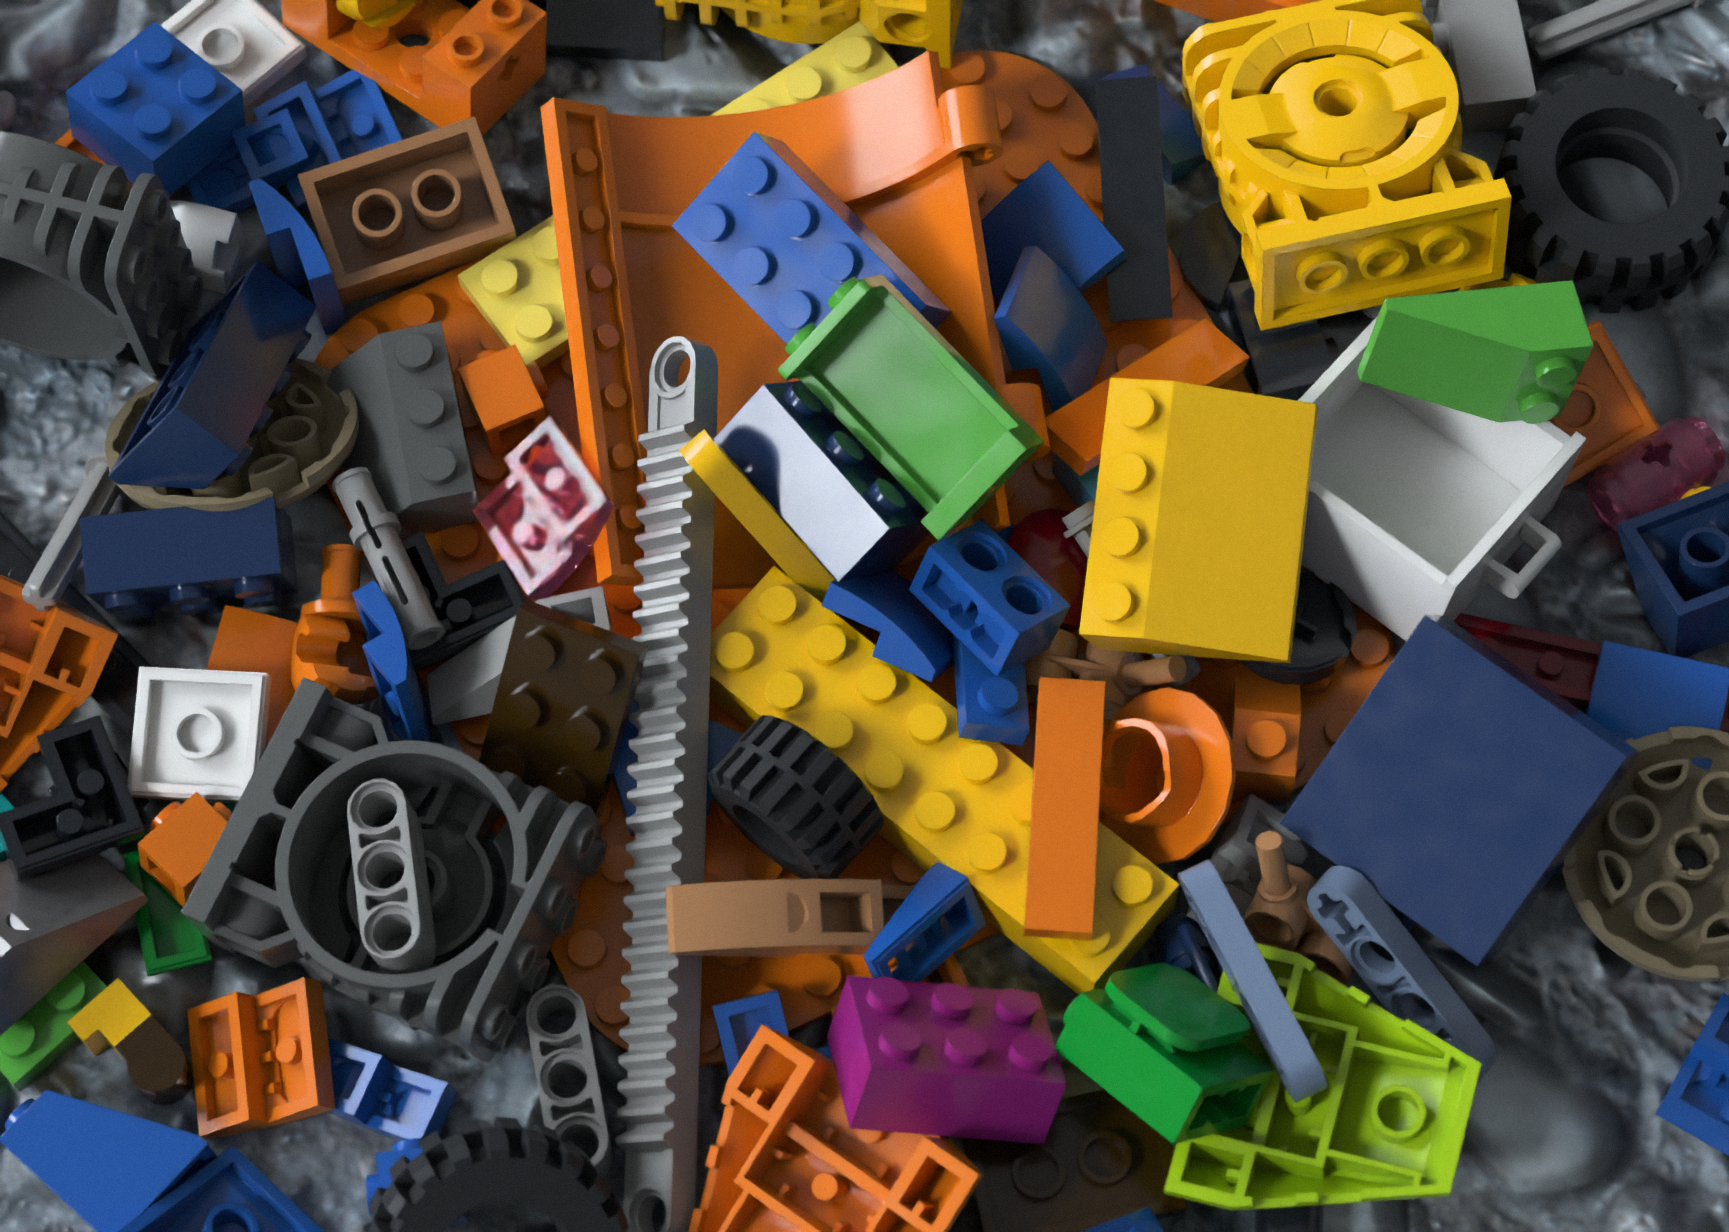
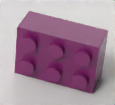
(945, 1060)

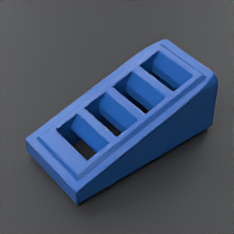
(937, 921)

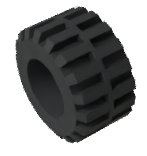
(795, 799)

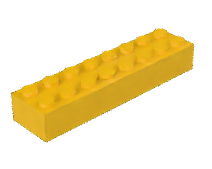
(936, 791)

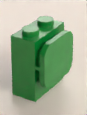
(1166, 1051)

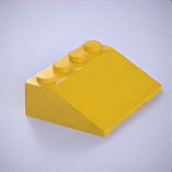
(1198, 522)

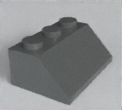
(411, 428)

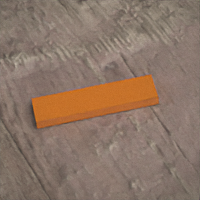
(1194, 356)
(1065, 809)

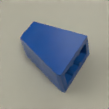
(100, 1158)

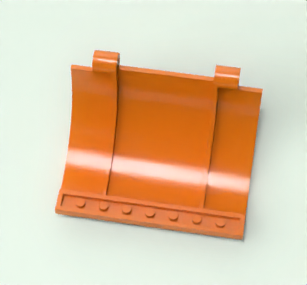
(630, 281)

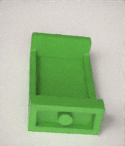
(911, 401)

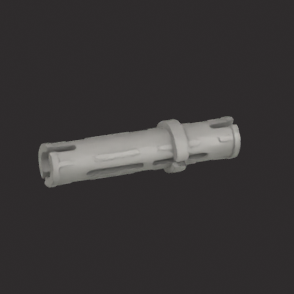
(378, 536)

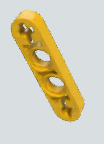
(756, 514)

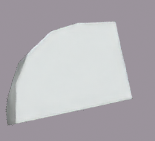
(214, 241)

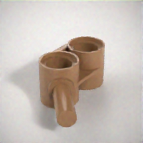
(1122, 671)
(1281, 911)

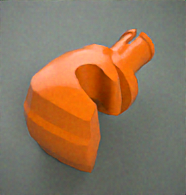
(331, 632)

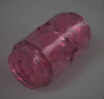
(1656, 471)

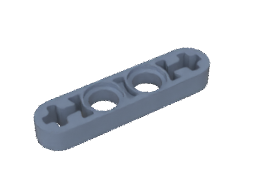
(1345, 901)
(1252, 981)

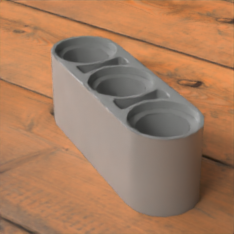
(379, 853)
(564, 1054)

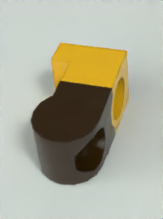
(151, 1053)

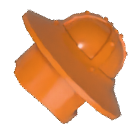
(1166, 774)

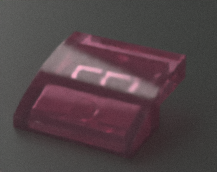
(545, 510)

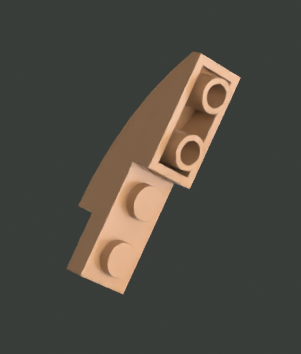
(779, 916)

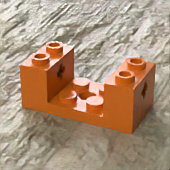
(469, 68)

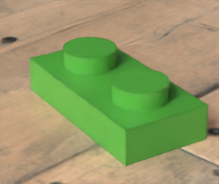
(44, 1030)

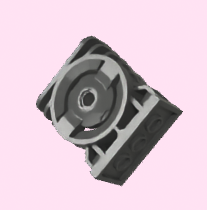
(89, 259)
(297, 834)

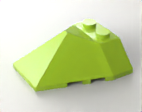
(1376, 1133)

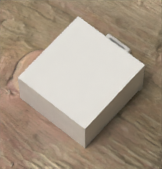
(1424, 499)

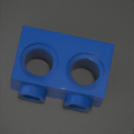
(989, 597)

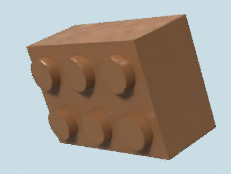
(408, 210)

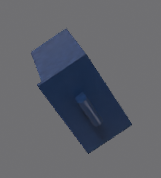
(1459, 788)

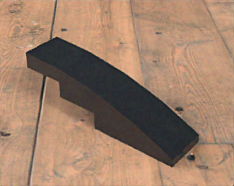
(1134, 197)

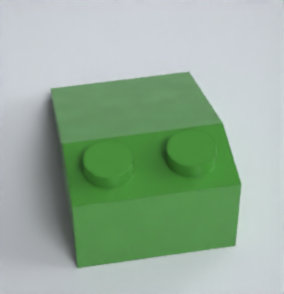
(1483, 350)

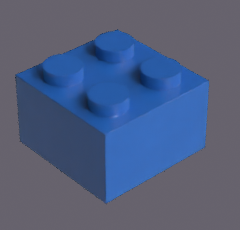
(156, 109)

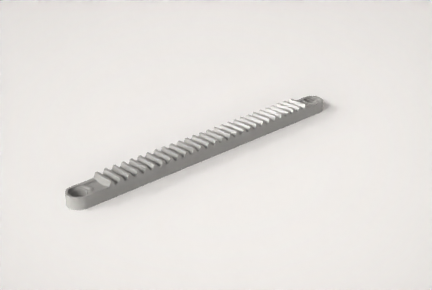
(669, 792)

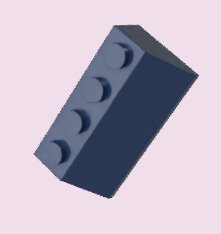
(218, 386)
(1683, 569)

